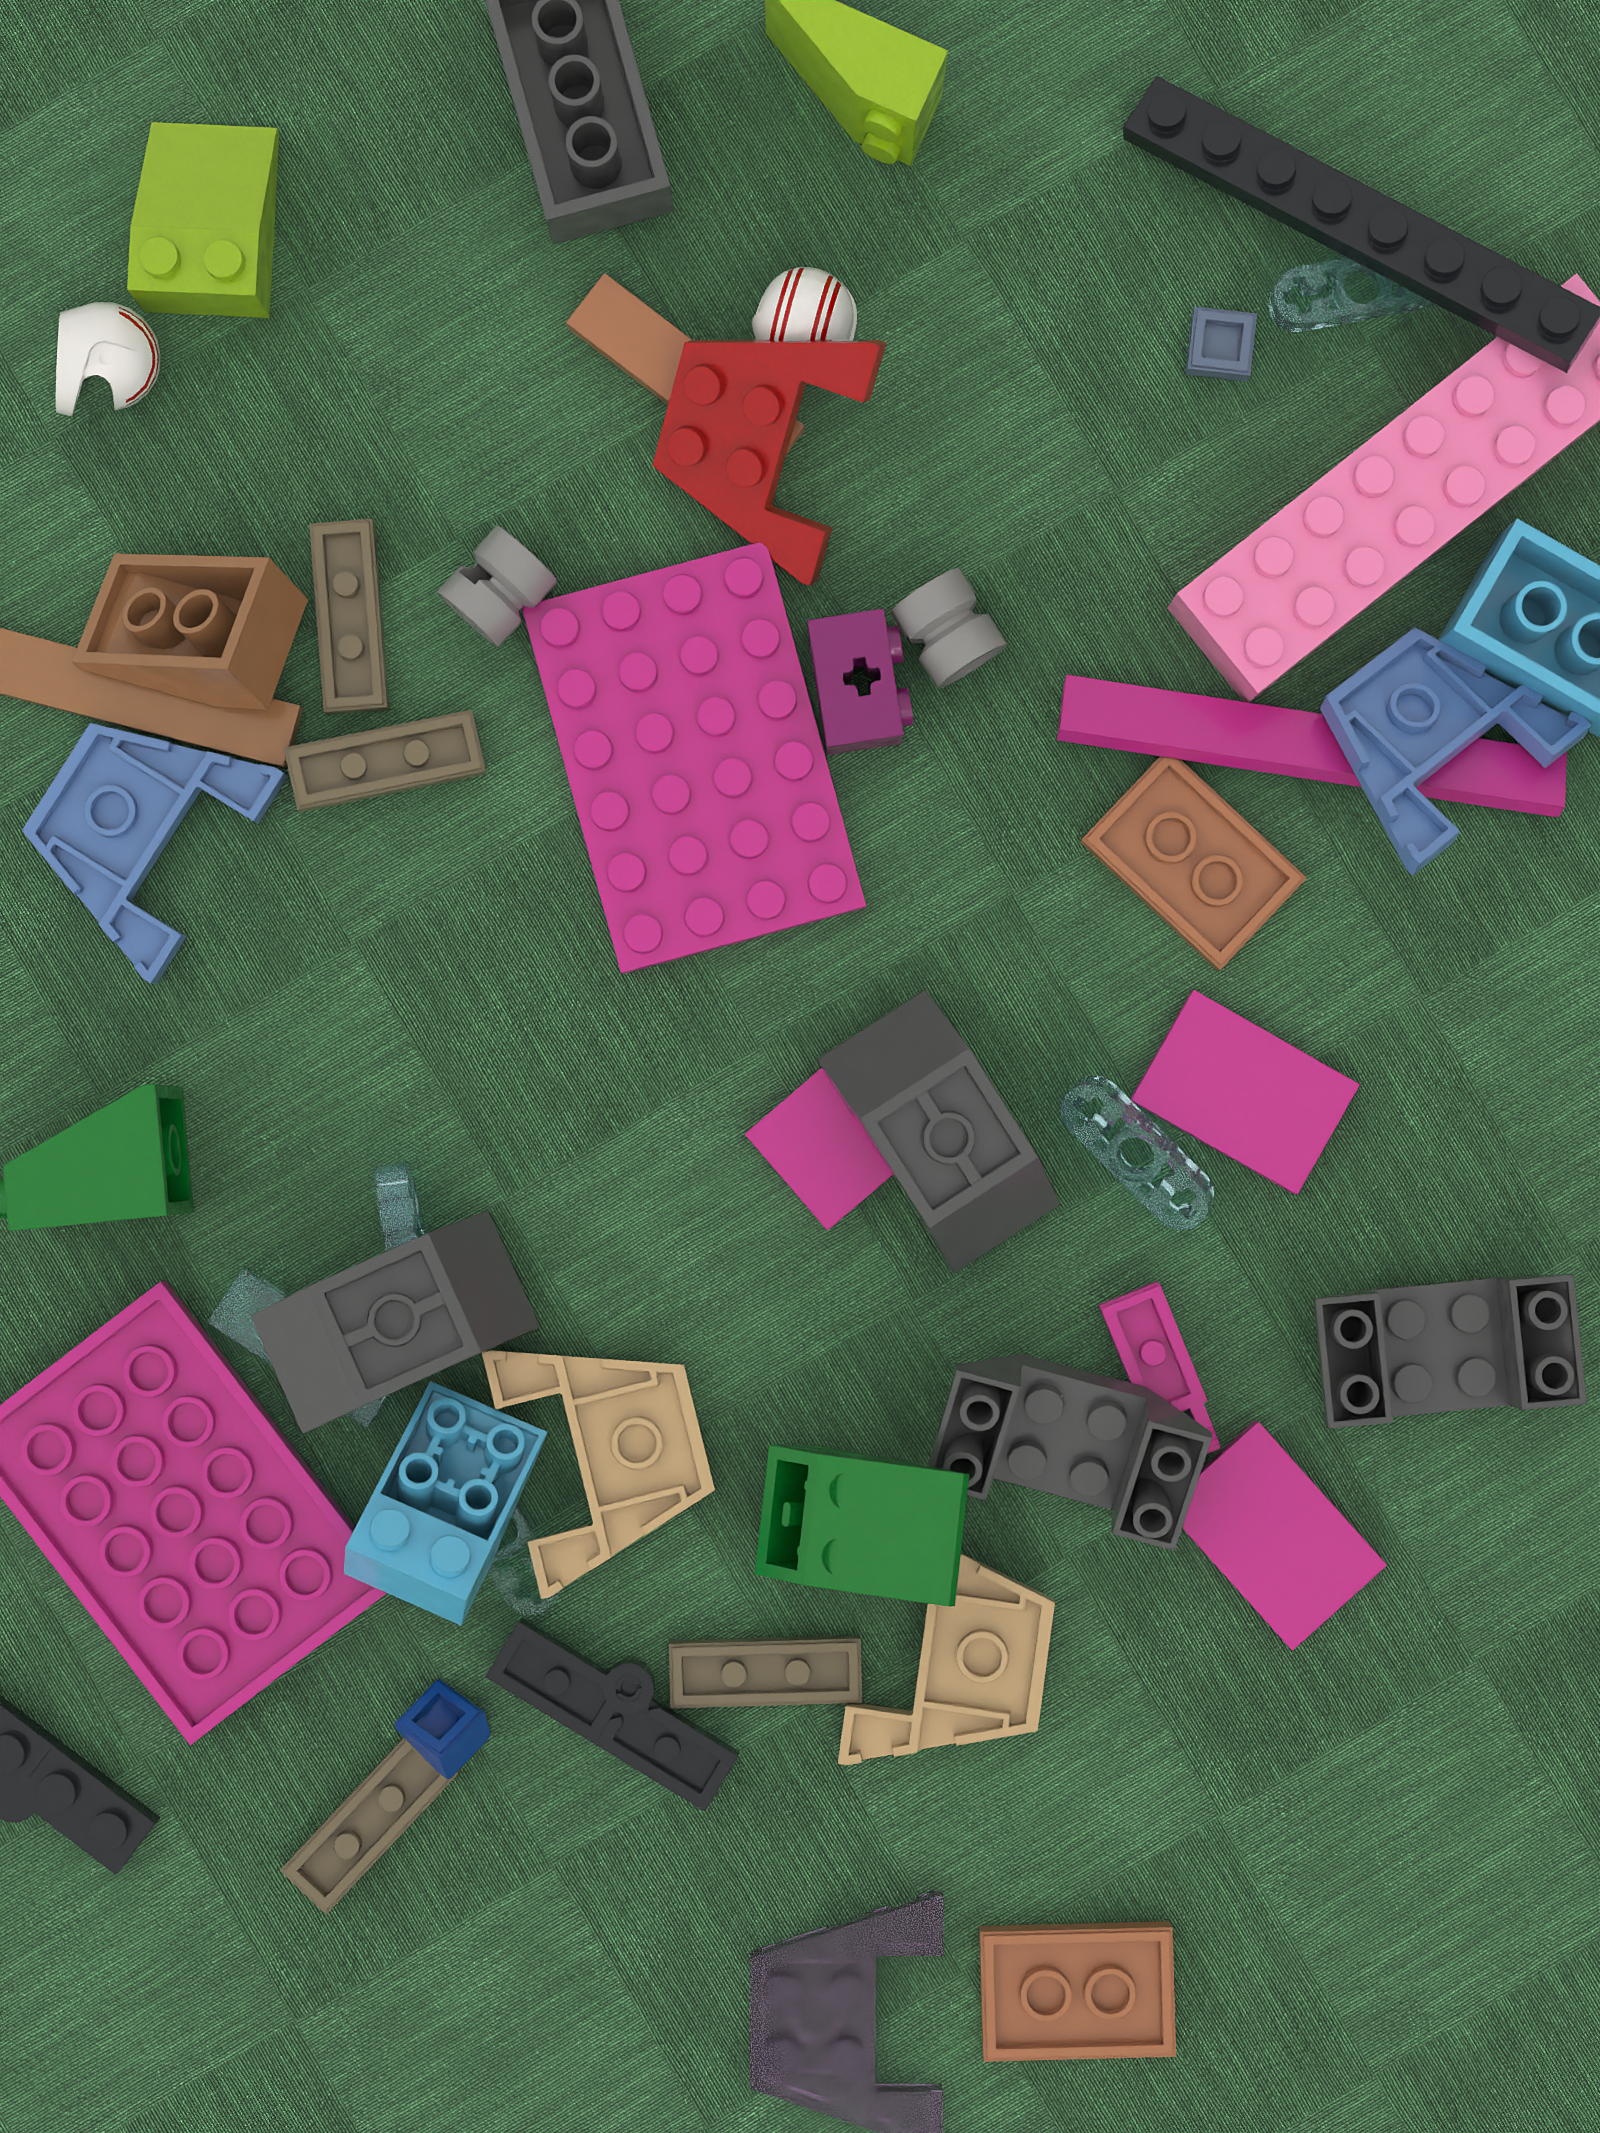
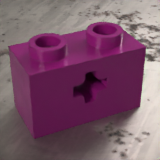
(851, 643)

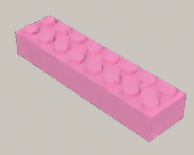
(1387, 509)

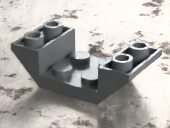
(941, 1129)
(394, 1320)
(1449, 1348)
(1074, 1440)

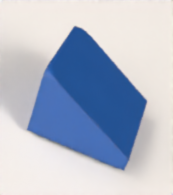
(444, 1728)

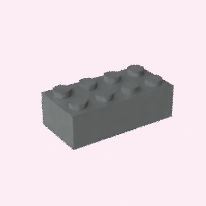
(581, 113)

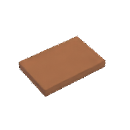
(1193, 860)
(1077, 1991)

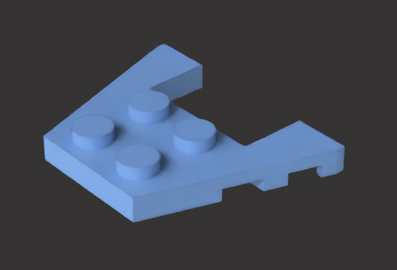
(1414, 715)
(115, 815)

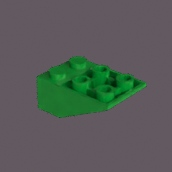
(862, 1524)

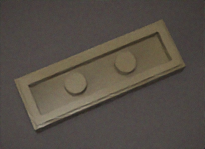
(349, 617)
(384, 761)
(765, 1671)
(364, 1826)

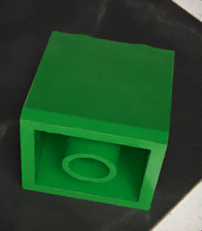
(106, 1167)

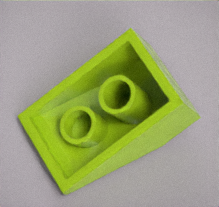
(864, 71)
(205, 221)

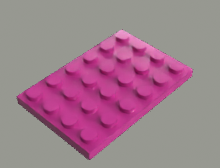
(694, 757)
(177, 1512)

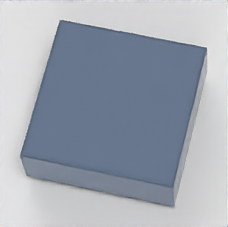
(1220, 343)

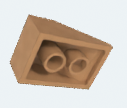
(194, 627)

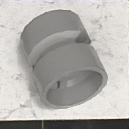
(497, 586)
(952, 634)

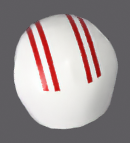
(805, 307)
(107, 343)

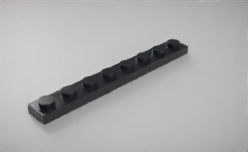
(1363, 224)

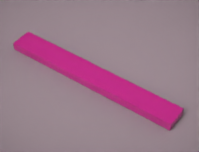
(1287, 744)

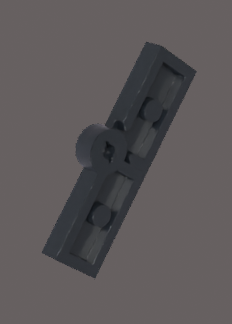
(614, 1712)
(67, 1792)

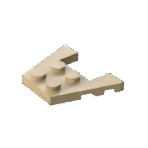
(632, 1444)
(975, 1672)

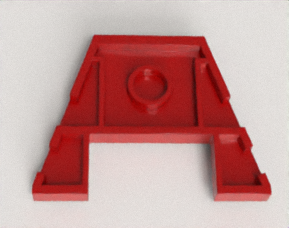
(734, 426)

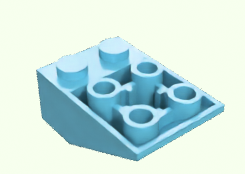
(443, 1503)

